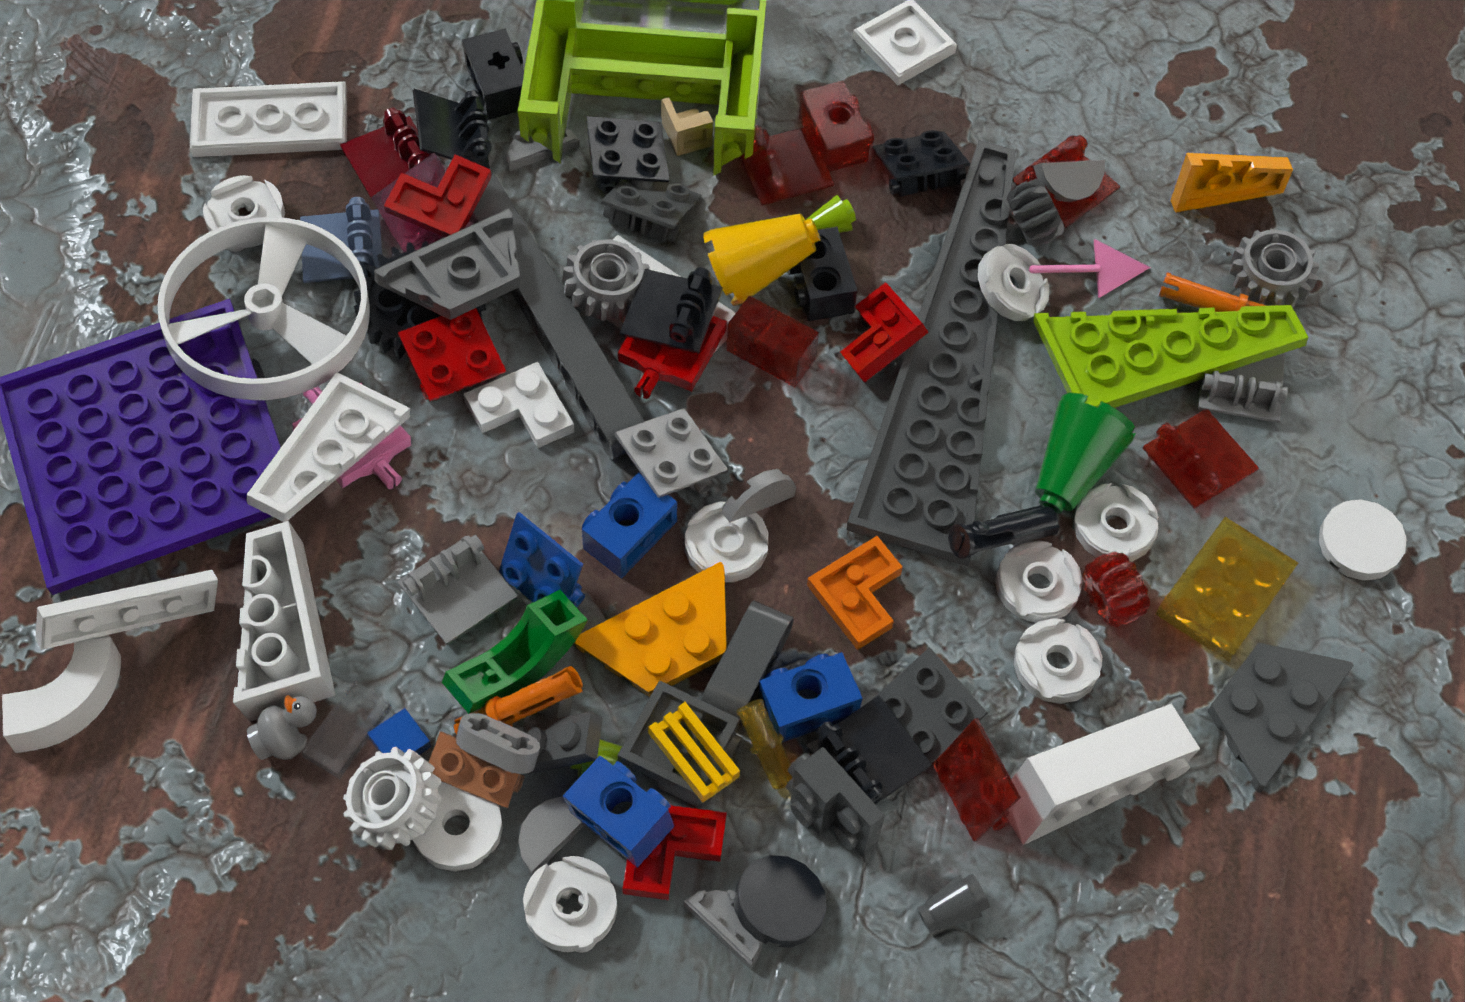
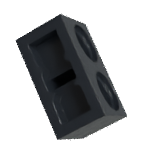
(827, 272)

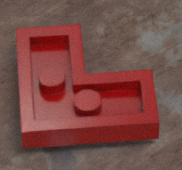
(444, 207)
(891, 332)
(695, 836)

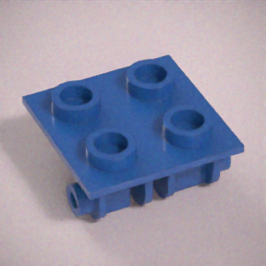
(539, 564)

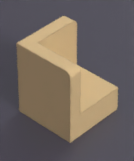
(687, 129)

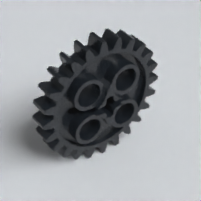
(387, 322)

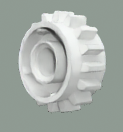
(392, 798)

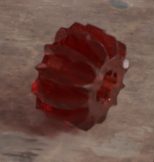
(1116, 589)

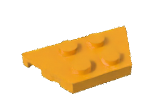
(666, 634)

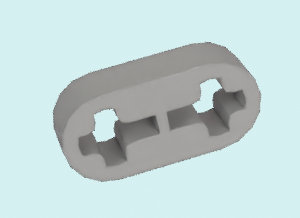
(498, 743)

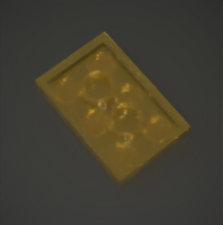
(1226, 589)

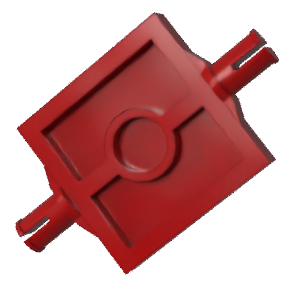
(668, 363)

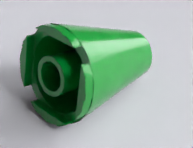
(1080, 450)

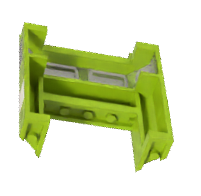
(645, 52)

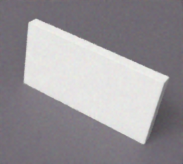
(268, 119)

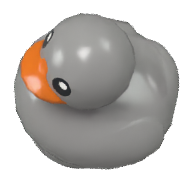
(277, 728)

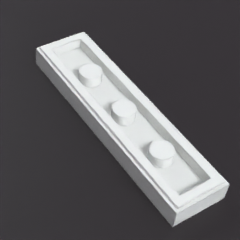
(125, 609)

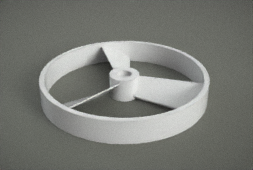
(282, 248)

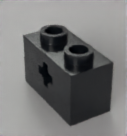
(495, 71)

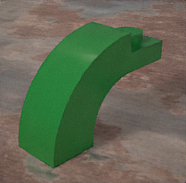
(521, 657)

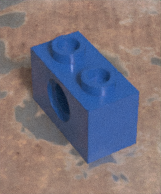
(623, 546)
(799, 716)
(629, 833)

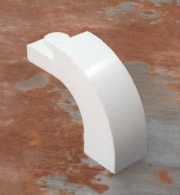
(68, 703)

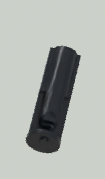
(1003, 530)

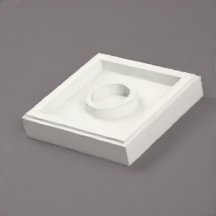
(904, 41)

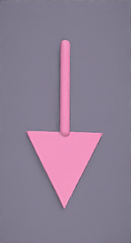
(1110, 267)

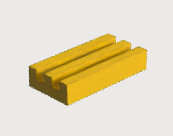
(672, 722)

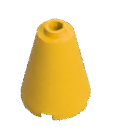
(759, 252)

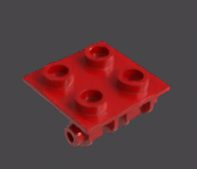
(451, 354)

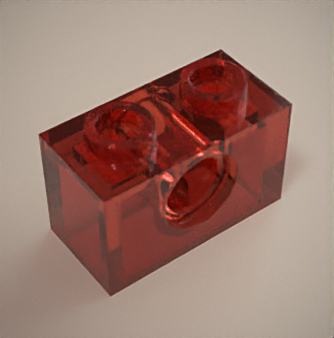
(836, 125)
(772, 341)

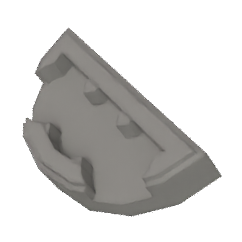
(525, 153)
(1071, 179)
(764, 491)
(546, 832)
(718, 915)

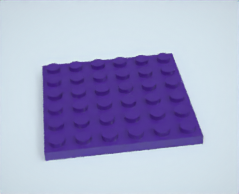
(132, 453)

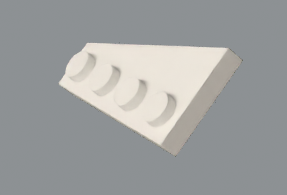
(327, 441)

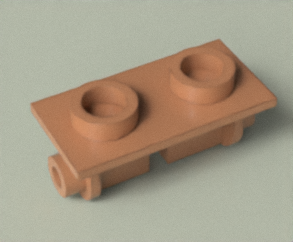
(472, 773)

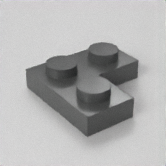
(562, 737)

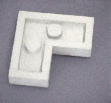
(521, 395)

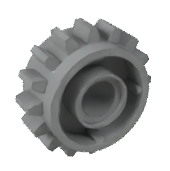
(1274, 268)
(603, 278)

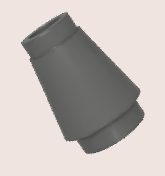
(954, 904)

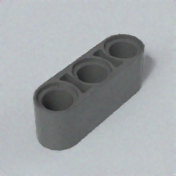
(748, 658)

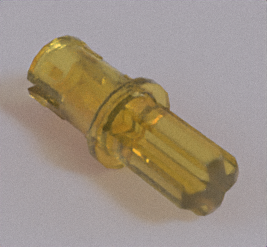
(766, 743)

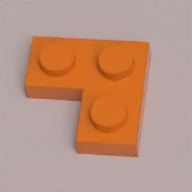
(848, 586)

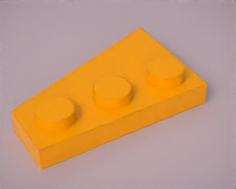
(1224, 179)

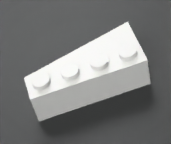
(280, 625)
(1098, 771)

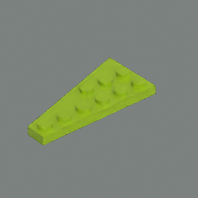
(1157, 350)

